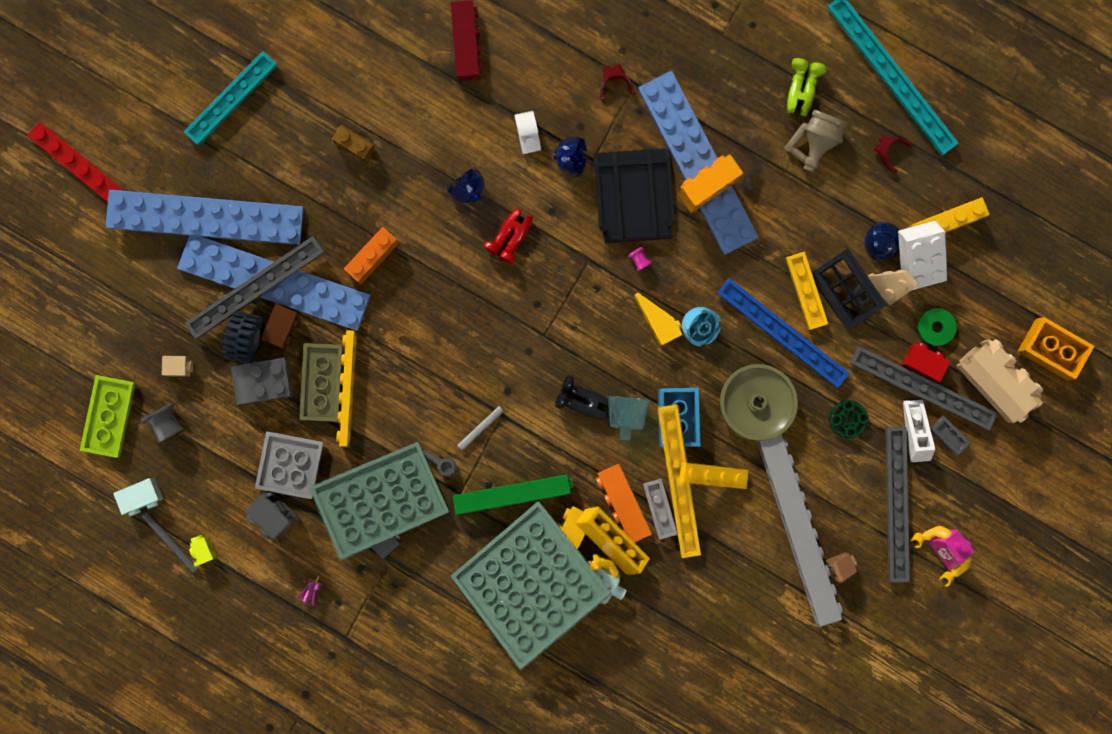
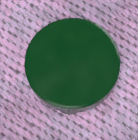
(848, 419)

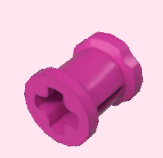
(639, 258)

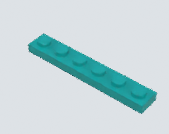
(230, 98)

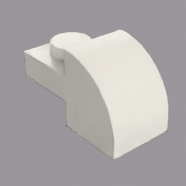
(527, 132)

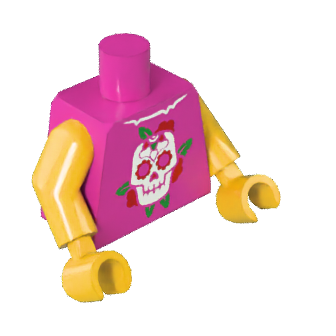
(950, 548)

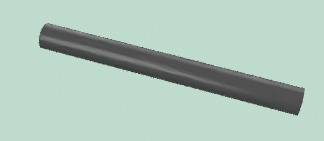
(169, 542)

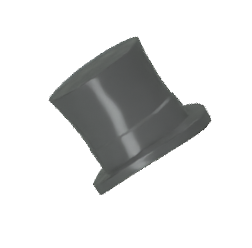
(162, 423)

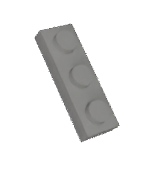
(660, 509)

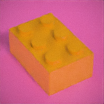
(709, 182)
(1055, 349)

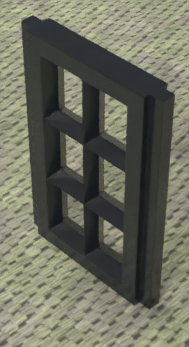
(863, 279)

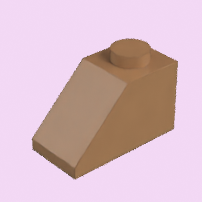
(841, 566)

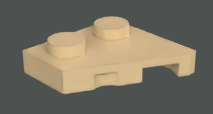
(893, 284)

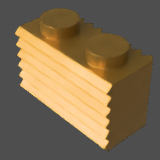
(353, 144)

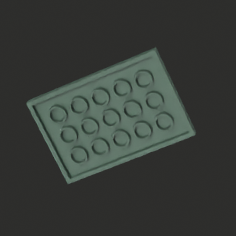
(378, 500)

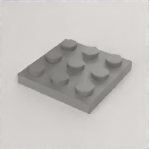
(289, 465)

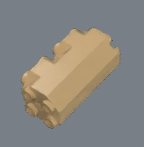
(1000, 382)

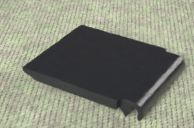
(634, 195)

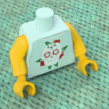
(609, 575)

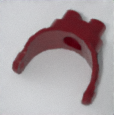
(615, 73)
(882, 149)

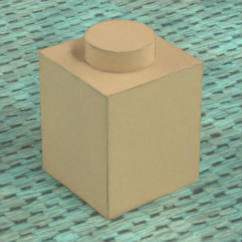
(176, 366)

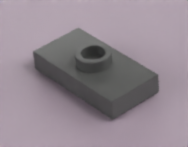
(950, 436)

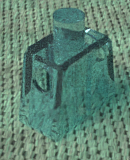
(627, 414)

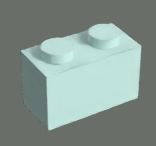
(138, 496)

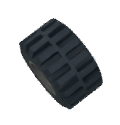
(243, 337)

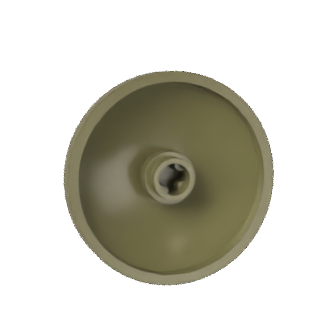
(758, 402)

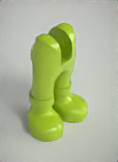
(800, 67)

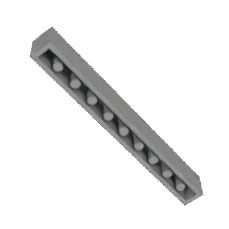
(799, 531)

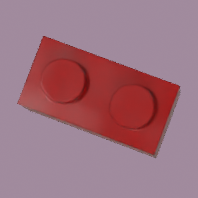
(926, 362)

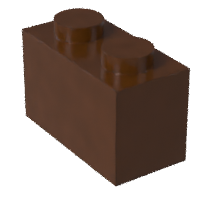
(281, 326)

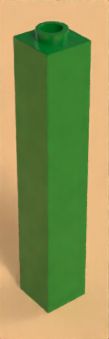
(512, 494)

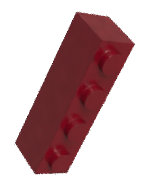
(465, 40)

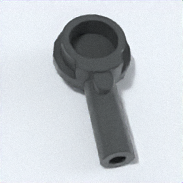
(446, 467)

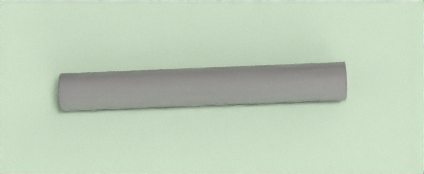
(480, 428)

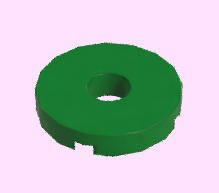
(947, 323)

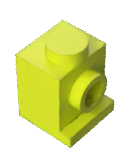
(202, 550)

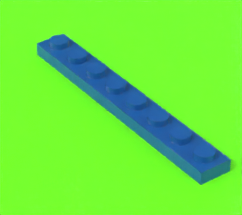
(783, 333)

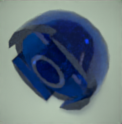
(570, 155)
(468, 187)
(882, 241)

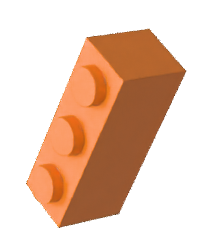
(371, 255)

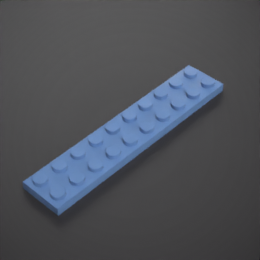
(693, 153)
(204, 217)
(299, 291)

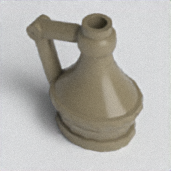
(822, 133)

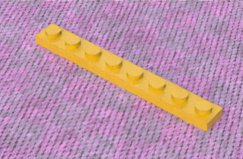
(680, 491)

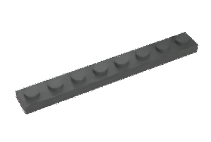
(254, 287)
(923, 388)
(897, 504)

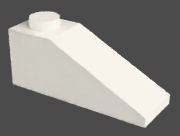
(918, 431)

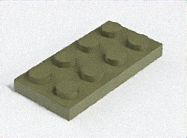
(321, 382)

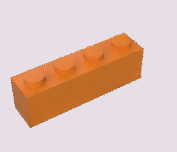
(624, 503)

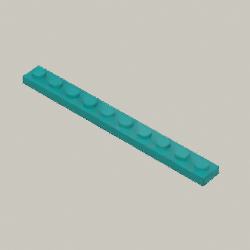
(892, 76)

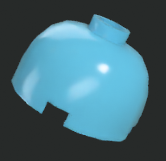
(701, 325)

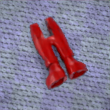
(509, 226)

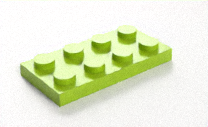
(107, 416)

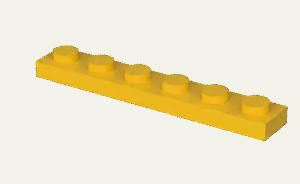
(347, 381)

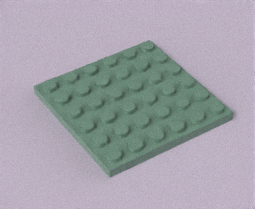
(530, 585)

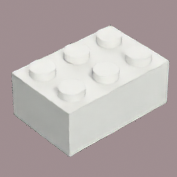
(924, 253)

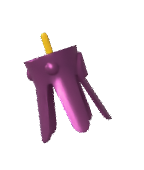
(312, 588)

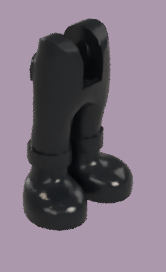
(593, 399)

